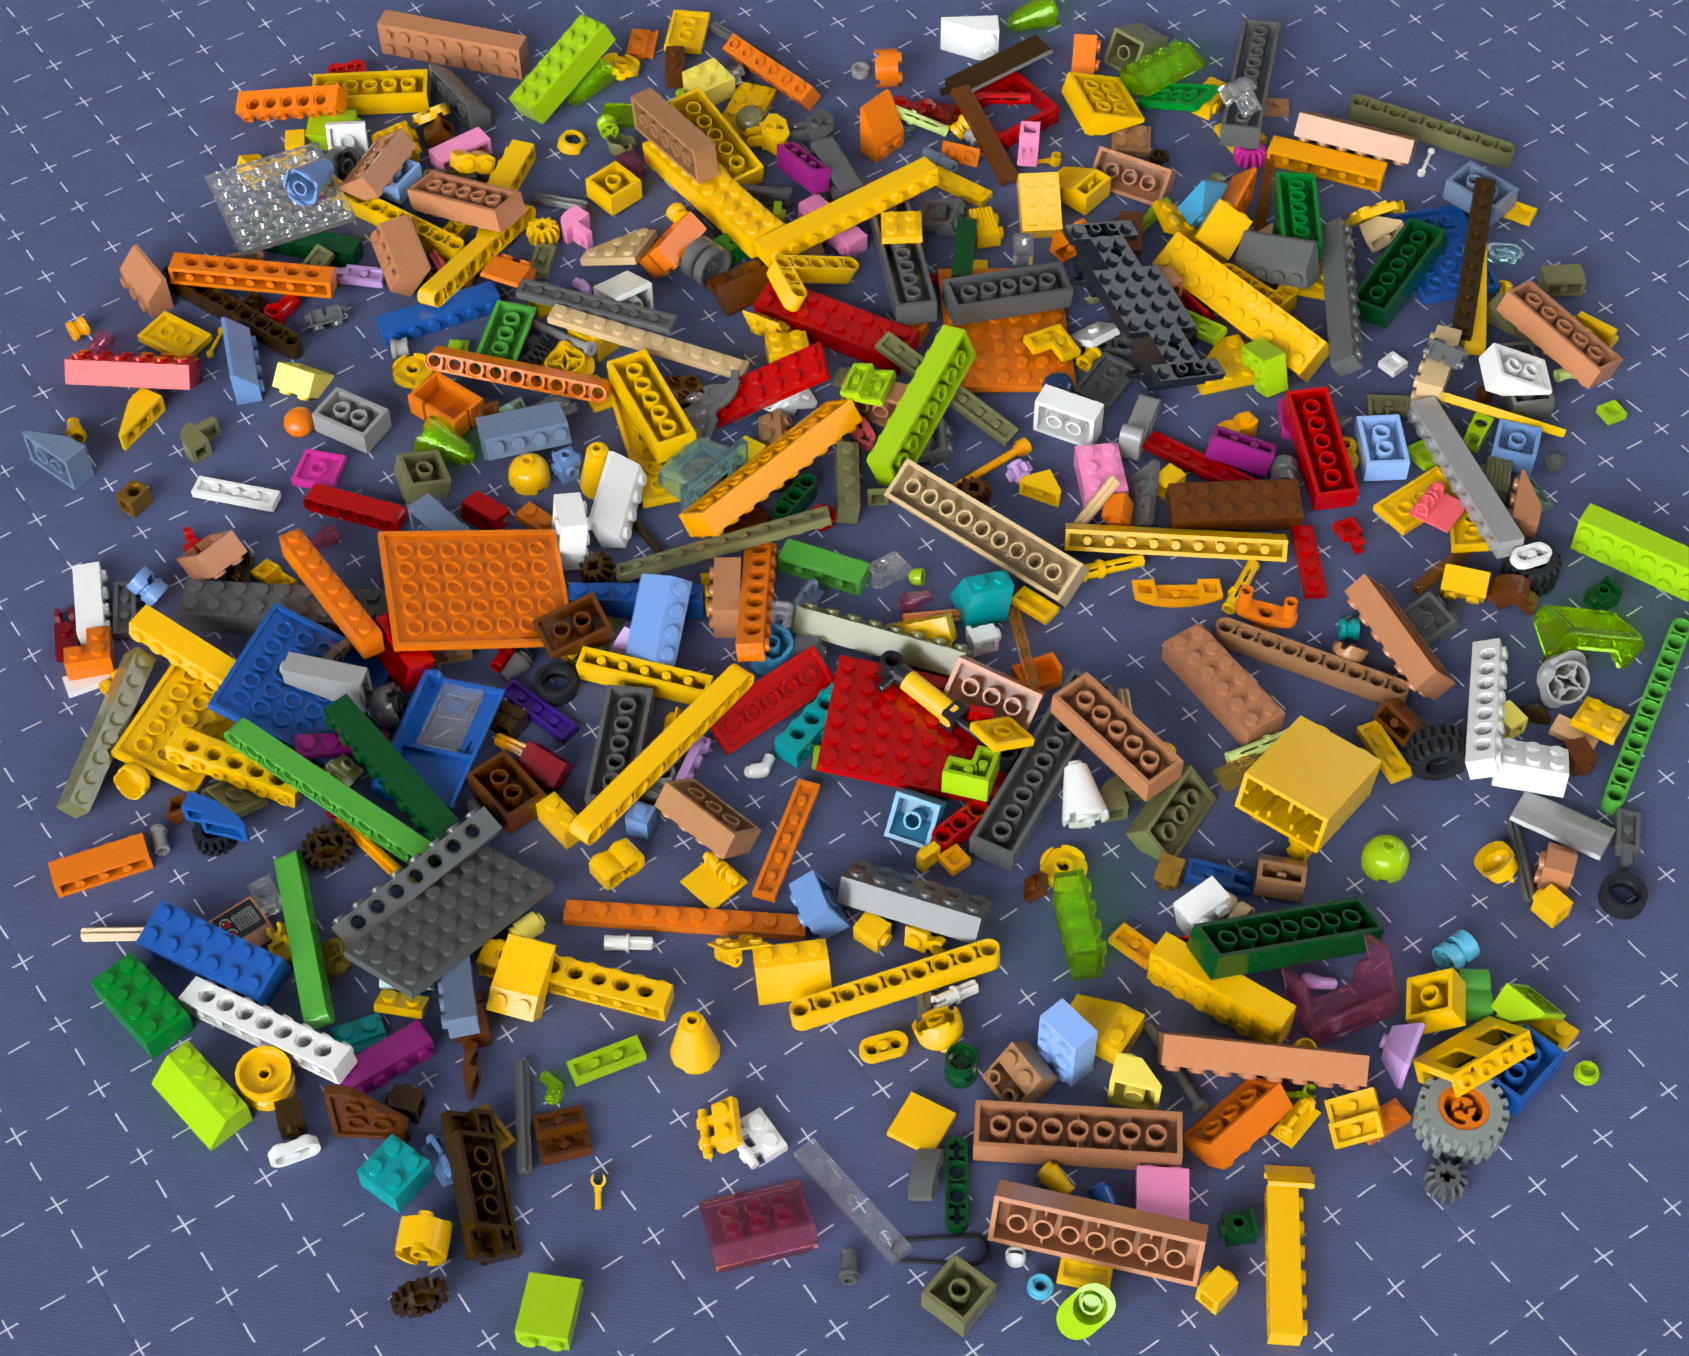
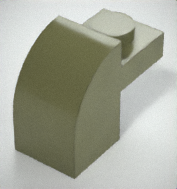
(197, 438)
(1116, 798)

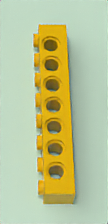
(585, 988)

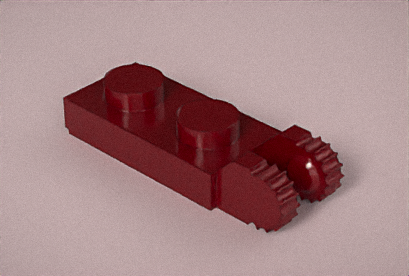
(64, 633)

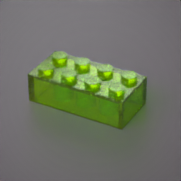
(1078, 925)

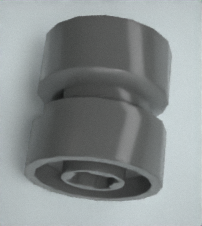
(1284, 468)

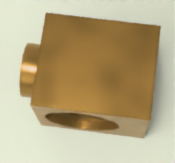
(134, 498)
(1169, 872)

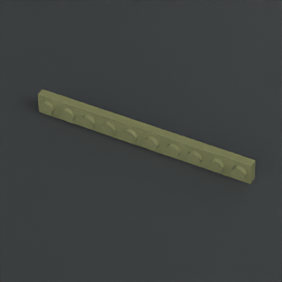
(724, 544)

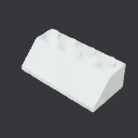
(617, 501)

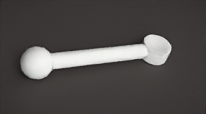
(1421, 172)

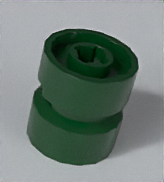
(961, 1065)

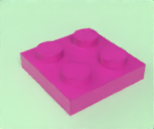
(318, 468)

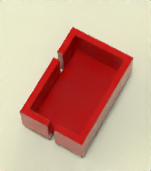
(403, 666)

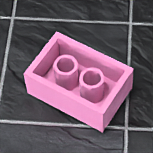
(1093, 467)

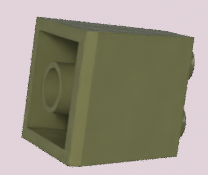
(1131, 43)

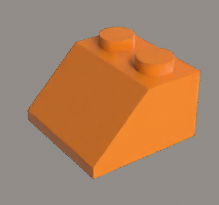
(508, 272)

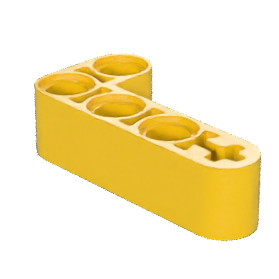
(1284, 296)

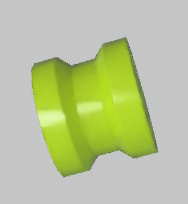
(607, 126)

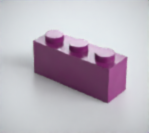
(1240, 450)

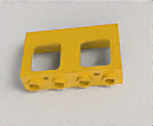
(1475, 1042)

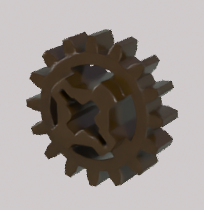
(327, 847)
(419, 1297)

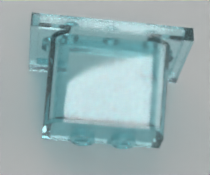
(700, 467)

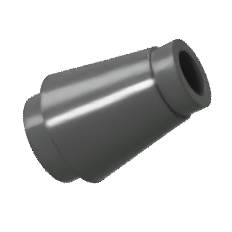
(517, 665)

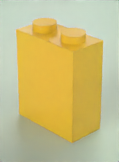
(1221, 231)

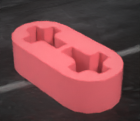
(867, 432)

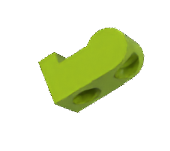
(1477, 433)

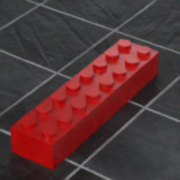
(838, 326)

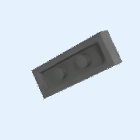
(124, 609)

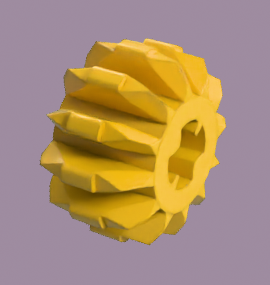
(543, 231)

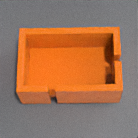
(668, 253)
(446, 400)

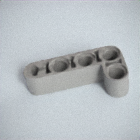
(1139, 427)

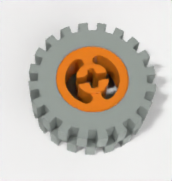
(1461, 1136)

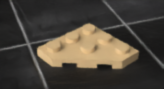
(620, 251)

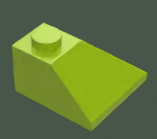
(1523, 1004)

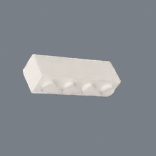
(90, 598)

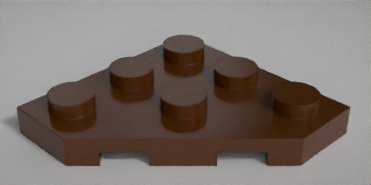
(361, 1116)

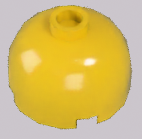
(529, 474)
(939, 1028)

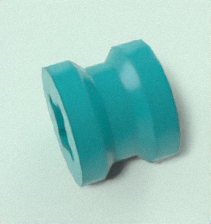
(1348, 628)

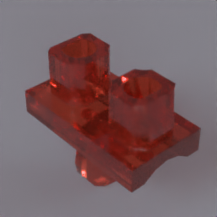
(943, 113)

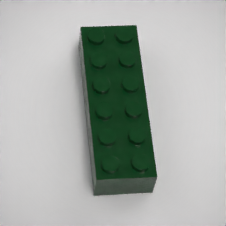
(1399, 271)

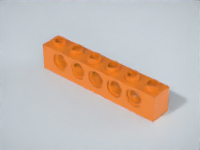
(771, 72)
(291, 103)

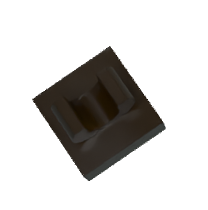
(256, 302)

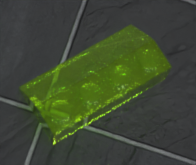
(1161, 68)

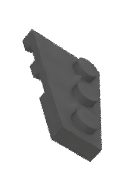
(1143, 493)

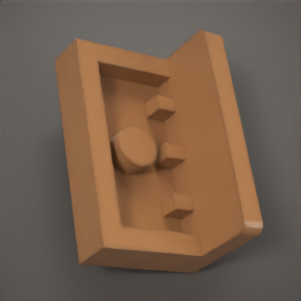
(773, 426)

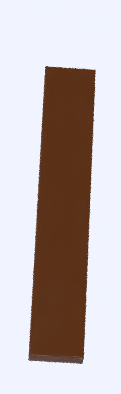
(985, 135)

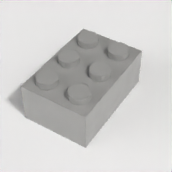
(352, 420)

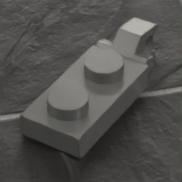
(1626, 836)

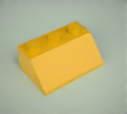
(791, 970)

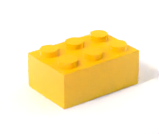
(1039, 204)

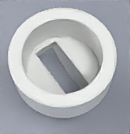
(1014, 1259)

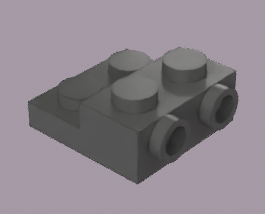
(942, 215)
(939, 446)
(1431, 618)

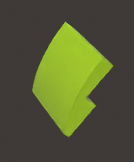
(867, 384)

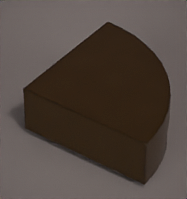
(1536, 713)

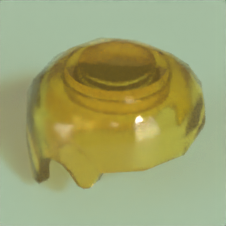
(334, 957)

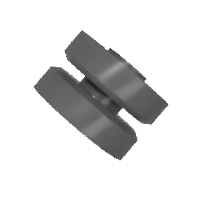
(705, 260)

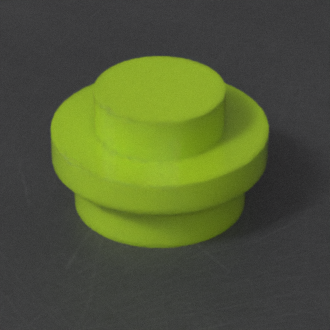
(1586, 1073)

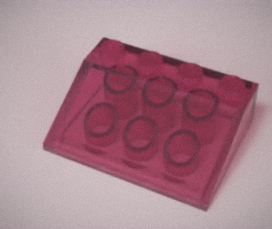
(758, 1226)

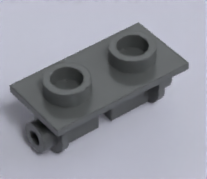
(334, 315)
(1453, 355)

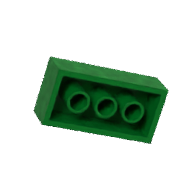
(142, 1005)

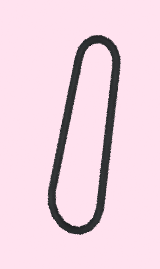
(944, 1238)

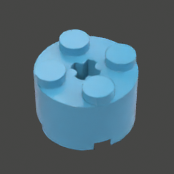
(780, 650)

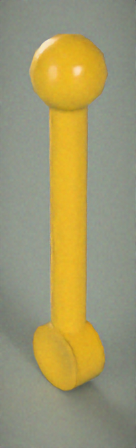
(209, 353)

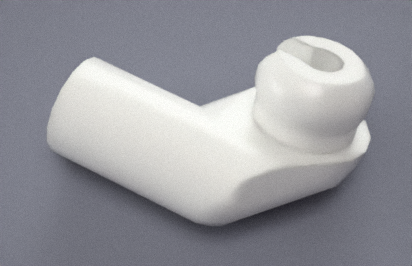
(760, 770)

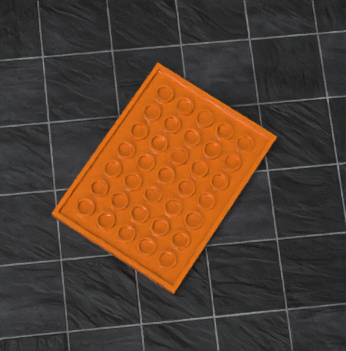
(1002, 357)
(470, 587)

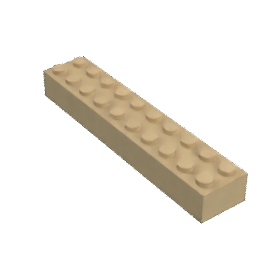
(987, 532)

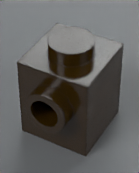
(407, 1101)

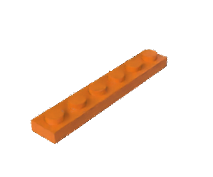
(786, 840)

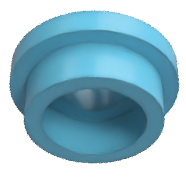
(1043, 1280)

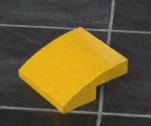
(1355, 1118)

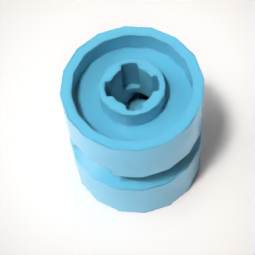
(1456, 952)

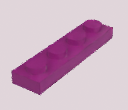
(323, 745)

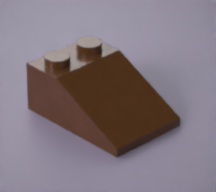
(574, 626)

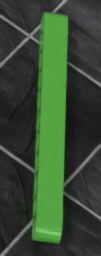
(1645, 717)
(327, 791)

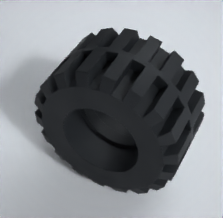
(1543, 577)
(1437, 752)

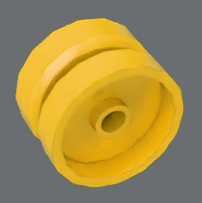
(265, 1077)

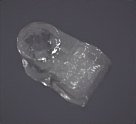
(888, 570)

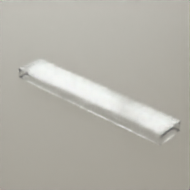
(852, 1202)

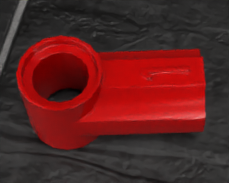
(283, 308)

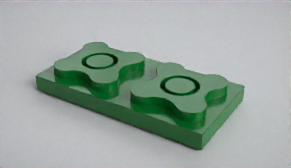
(1180, 97)

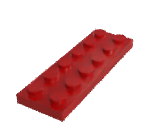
(776, 382)
(773, 699)

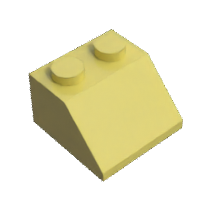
(301, 380)
(1133, 1084)

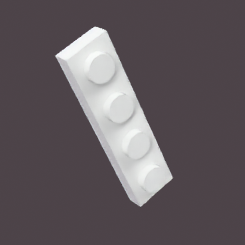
(236, 493)

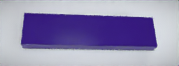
(541, 712)

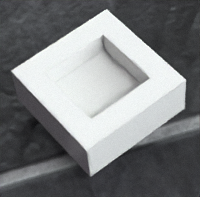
(1392, 364)

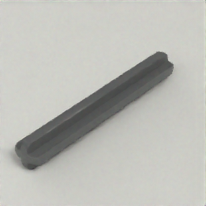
(1523, 873)

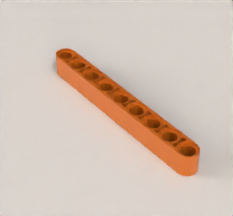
(508, 376)

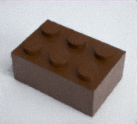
(505, 791)

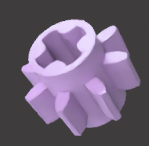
(1018, 469)

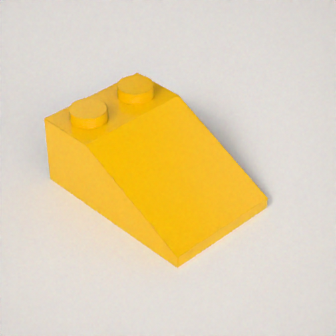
(522, 978)
(1115, 1022)

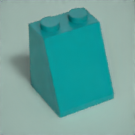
(983, 598)

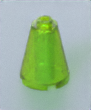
(1033, 16)
(592, 83)
(445, 439)

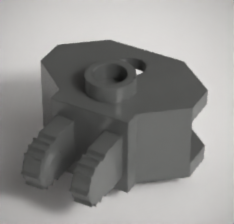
(814, 127)

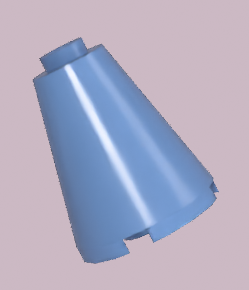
(308, 181)

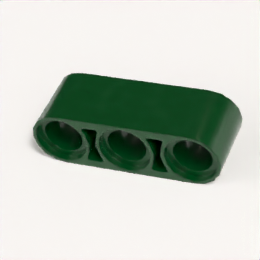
(796, 497)

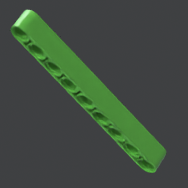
(304, 940)

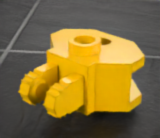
(768, 133)

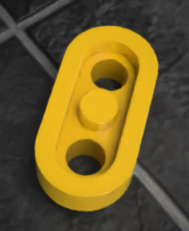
(883, 1047)

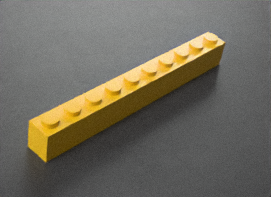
(848, 210)
(1176, 542)

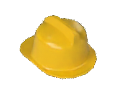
(1496, 862)

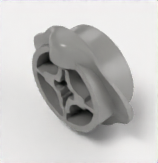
(1563, 666)

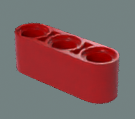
(964, 818)

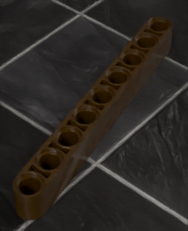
(224, 305)

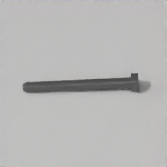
(1199, 1105)

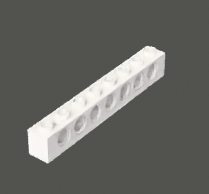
(1486, 709)
(266, 1028)

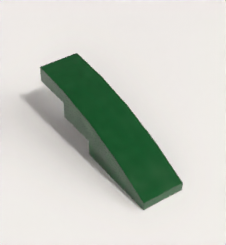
(964, 247)

